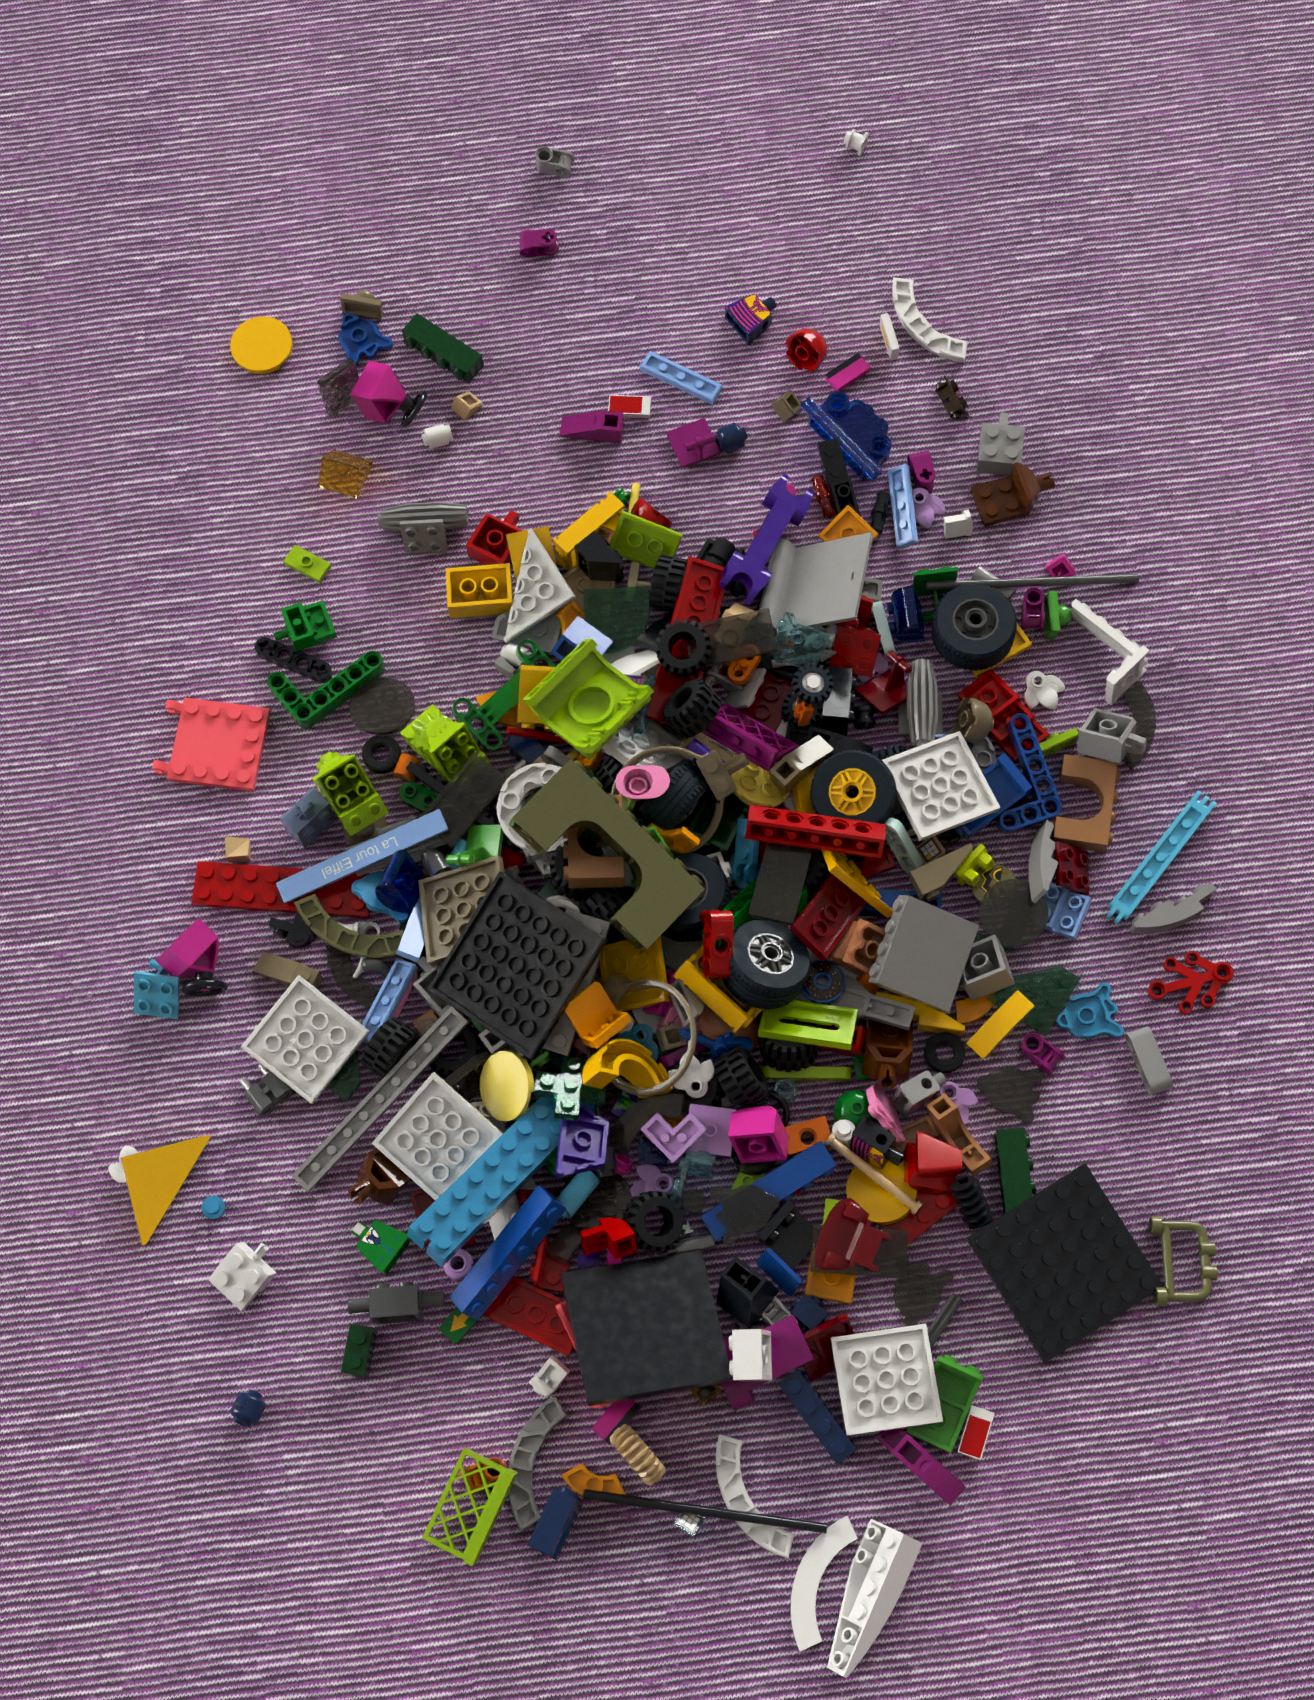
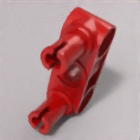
(716, 926)

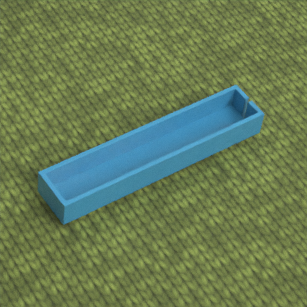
(489, 1182)

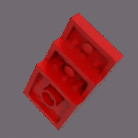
(1004, 705)

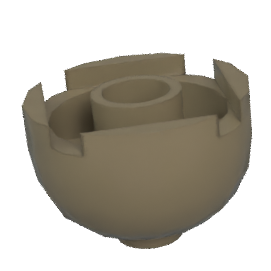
(974, 720)

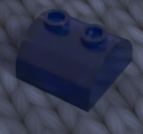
(907, 615)
(400, 883)

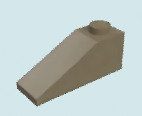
(934, 876)
(285, 970)

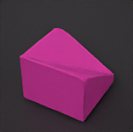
(1060, 567)

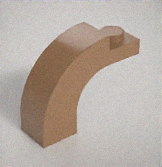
(953, 1131)

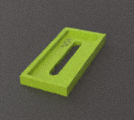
(810, 1012)

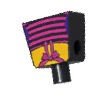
(875, 1144)

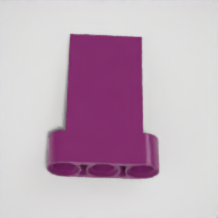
(787, 1352)

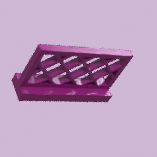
(742, 740)

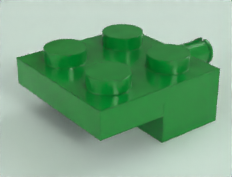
(306, 625)

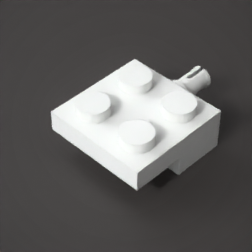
(242, 1274)

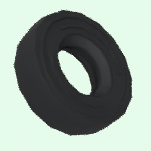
(377, 742)
(950, 1040)

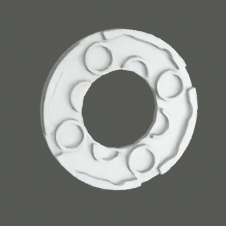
(512, 794)

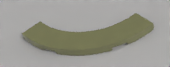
(343, 938)

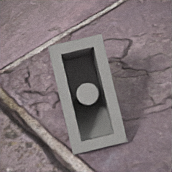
(694, 1002)

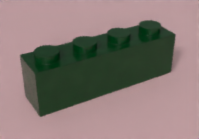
(442, 348)
(1014, 1167)

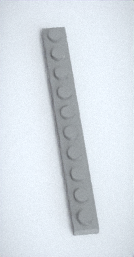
(380, 1099)

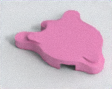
(884, 1111)

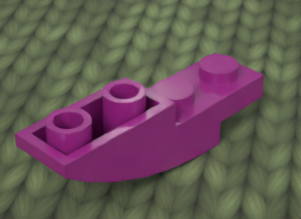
(922, 1464)

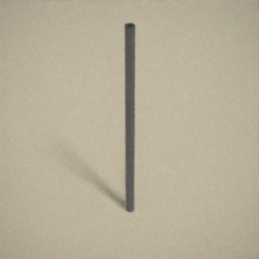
(1040, 581)

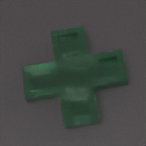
(568, 1088)

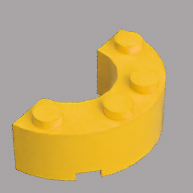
(624, 1059)

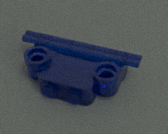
(858, 428)

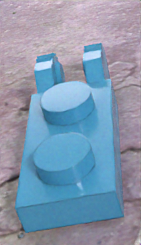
(745, 853)

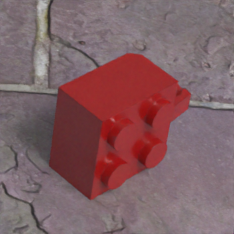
(489, 539)

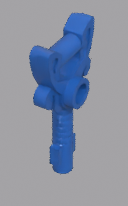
(719, 1045)

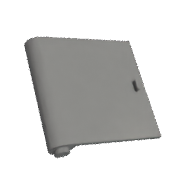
(817, 580)

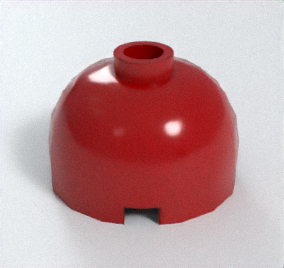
(806, 349)
(648, 512)

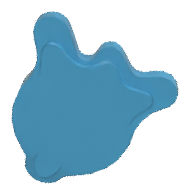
(365, 890)
(1090, 1015)

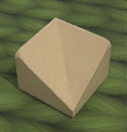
(237, 849)

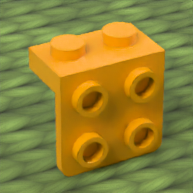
(595, 1016)

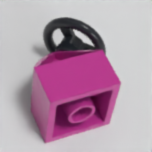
(381, 395)
(194, 956)
(759, 1131)

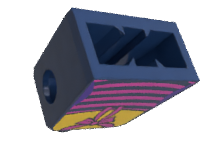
(750, 316)

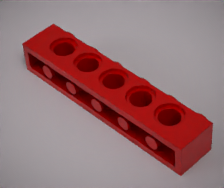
(815, 831)

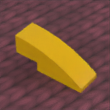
(1000, 1024)

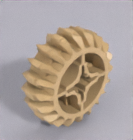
(637, 1454)

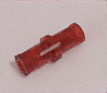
(823, 496)

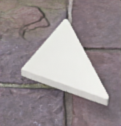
(538, 589)

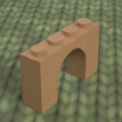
(1100, 778)
(590, 870)

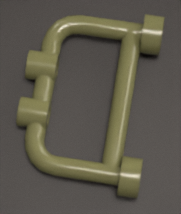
(1205, 1249)

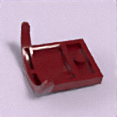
(820, 1345)

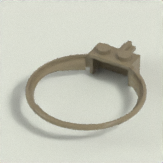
(713, 769)
(615, 988)

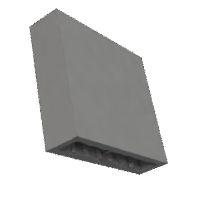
(923, 953)

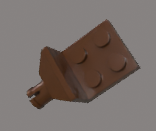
(1011, 495)
(887, 1053)
(378, 1179)

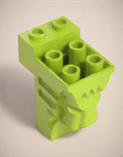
(441, 742)
(348, 791)

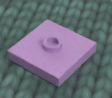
(717, 1123)

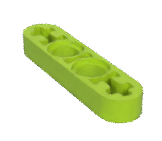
(810, 1074)

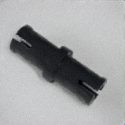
(879, 512)

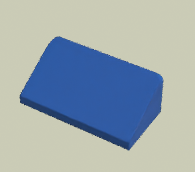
(779, 1271)

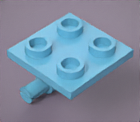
(156, 993)

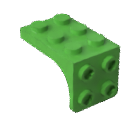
(956, 1392)

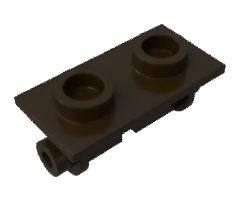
(956, 405)

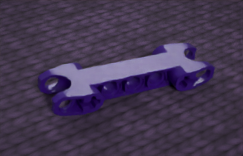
(749, 568)

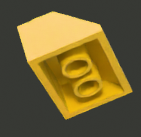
(479, 590)

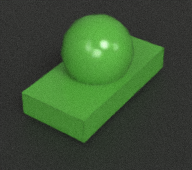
(1054, 615)

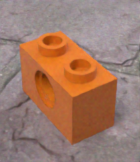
(816, 1128)

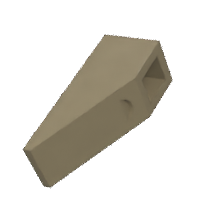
(799, 763)

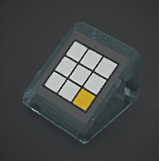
(689, 1523)

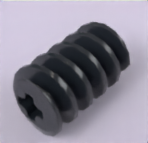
(971, 1202)

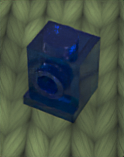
(647, 1157)

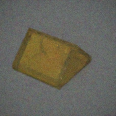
(343, 473)

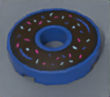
(832, 991)

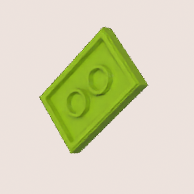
(643, 540)

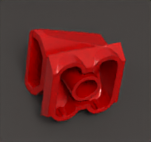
(931, 1163)

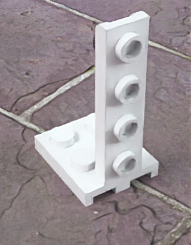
(1134, 656)

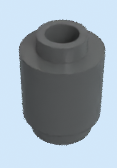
(434, 862)

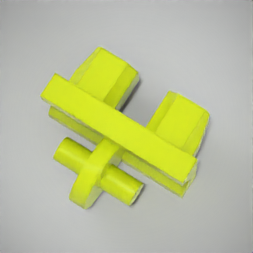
(977, 859)

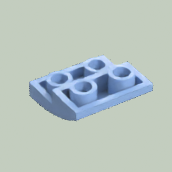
(1065, 911)

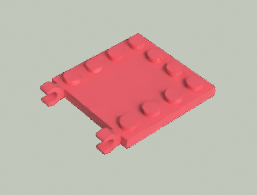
(216, 744)

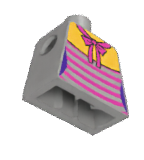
(917, 1092)

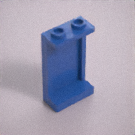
(1008, 788)

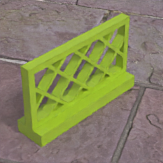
(489, 1515)

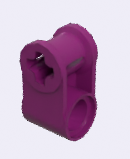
(537, 242)
(922, 470)
(1033, 613)
(1042, 1053)

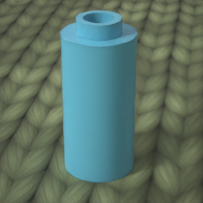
(577, 1192)

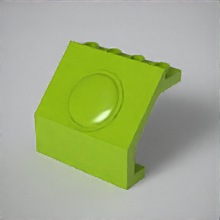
(586, 699)

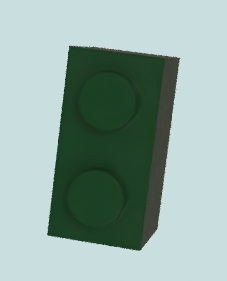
(359, 1351)

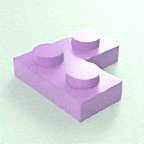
(671, 1140)

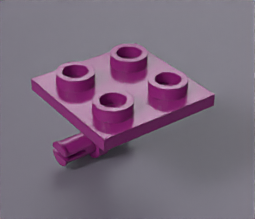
(693, 443)

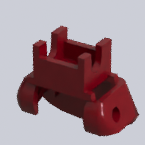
(848, 1238)

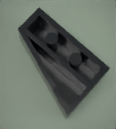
(836, 709)

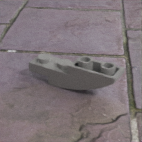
(1167, 916)

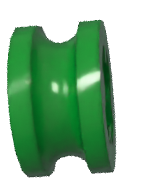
(622, 496)

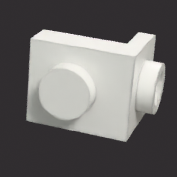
(549, 1377)

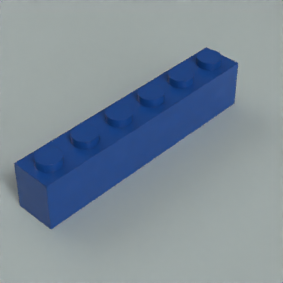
(784, 1180)
(507, 1253)

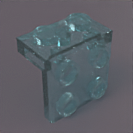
(798, 643)
(697, 1164)

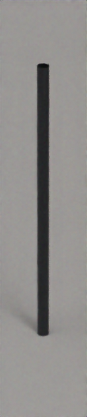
(705, 1511)

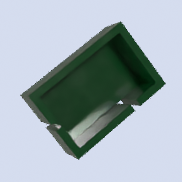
(725, 835)

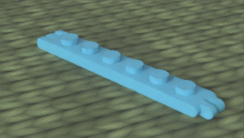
(1160, 857)

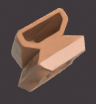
(858, 947)

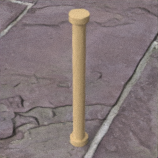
(873, 1174)

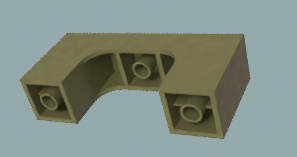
(661, 882)

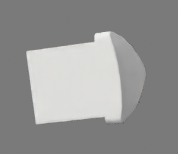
(958, 525)

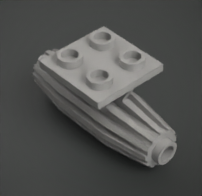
(424, 524)
(923, 711)

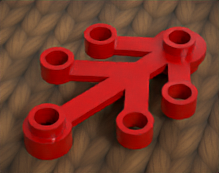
(1194, 980)

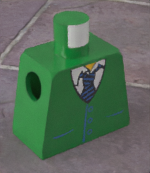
(381, 1244)

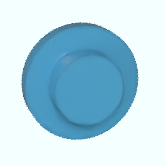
(213, 1207)

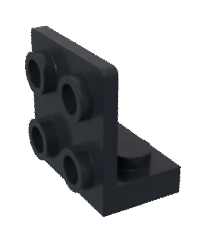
(788, 1235)

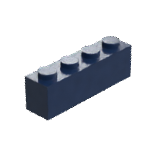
(818, 1416)

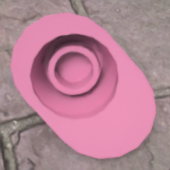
(633, 785)

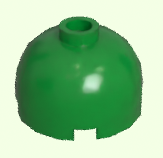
(852, 1107)

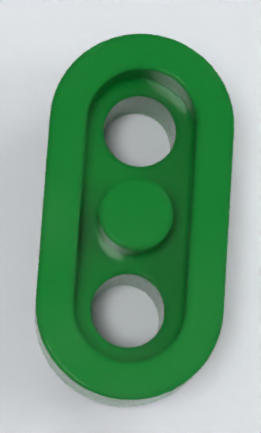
(418, 797)

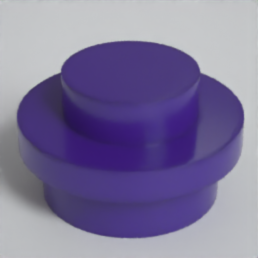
(588, 1261)

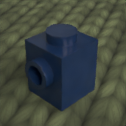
(808, 1311)

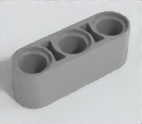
(1149, 1060)

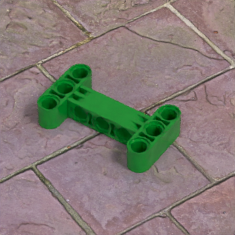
(500, 702)

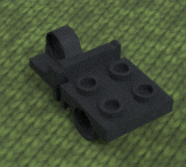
(719, 553)

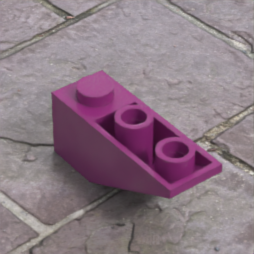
(595, 426)

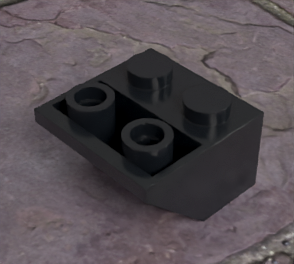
(598, 559)
(744, 1292)

